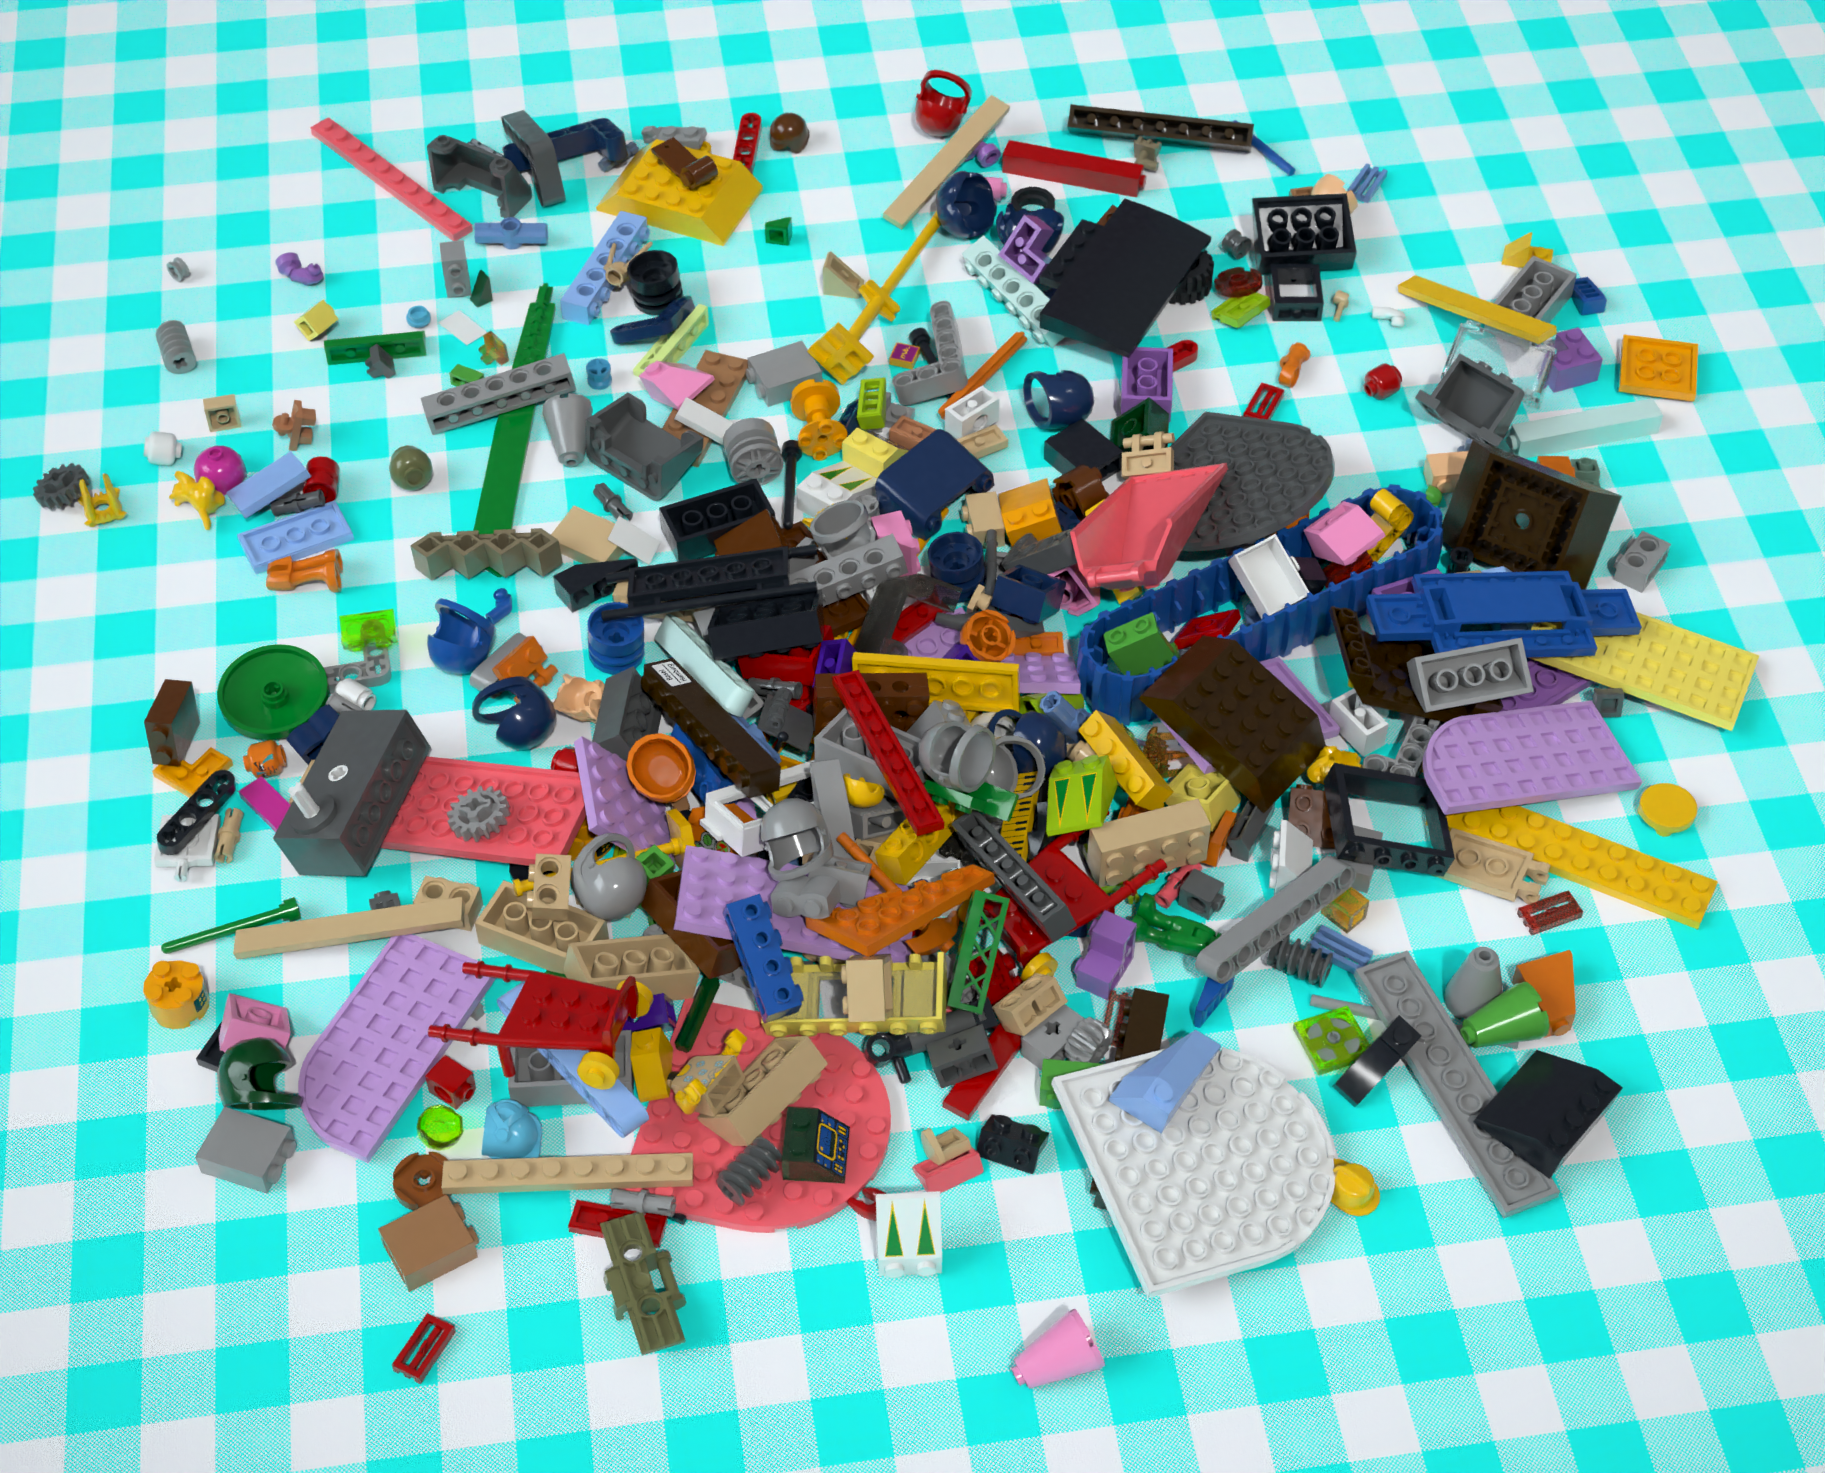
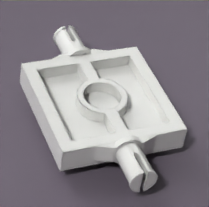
(197, 852)

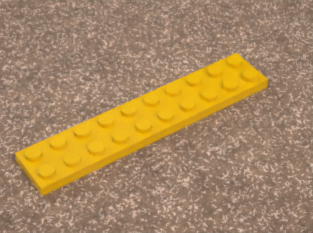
(1595, 862)

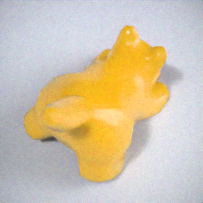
(200, 495)

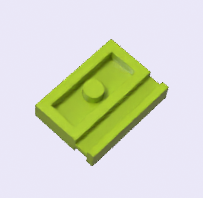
(1239, 310)

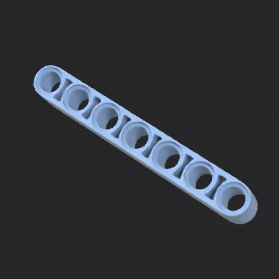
(614, 1105)

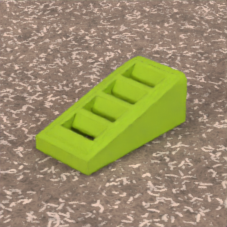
(868, 417)

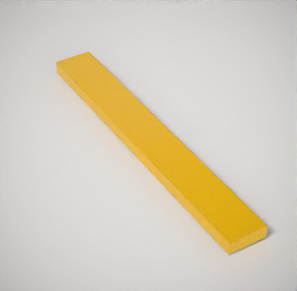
(1477, 309)

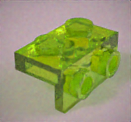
(368, 630)

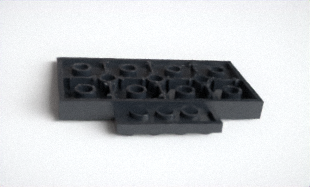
(1119, 276)

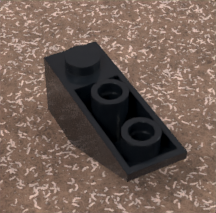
(587, 582)

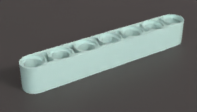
(698, 660)

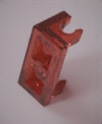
(1337, 573)

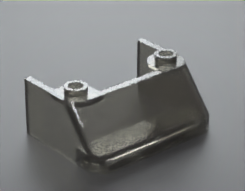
(888, 604)

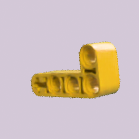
(1391, 517)

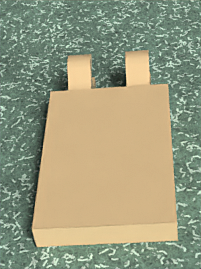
(1495, 868)

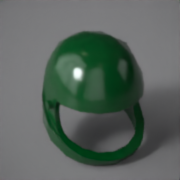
(249, 1073)

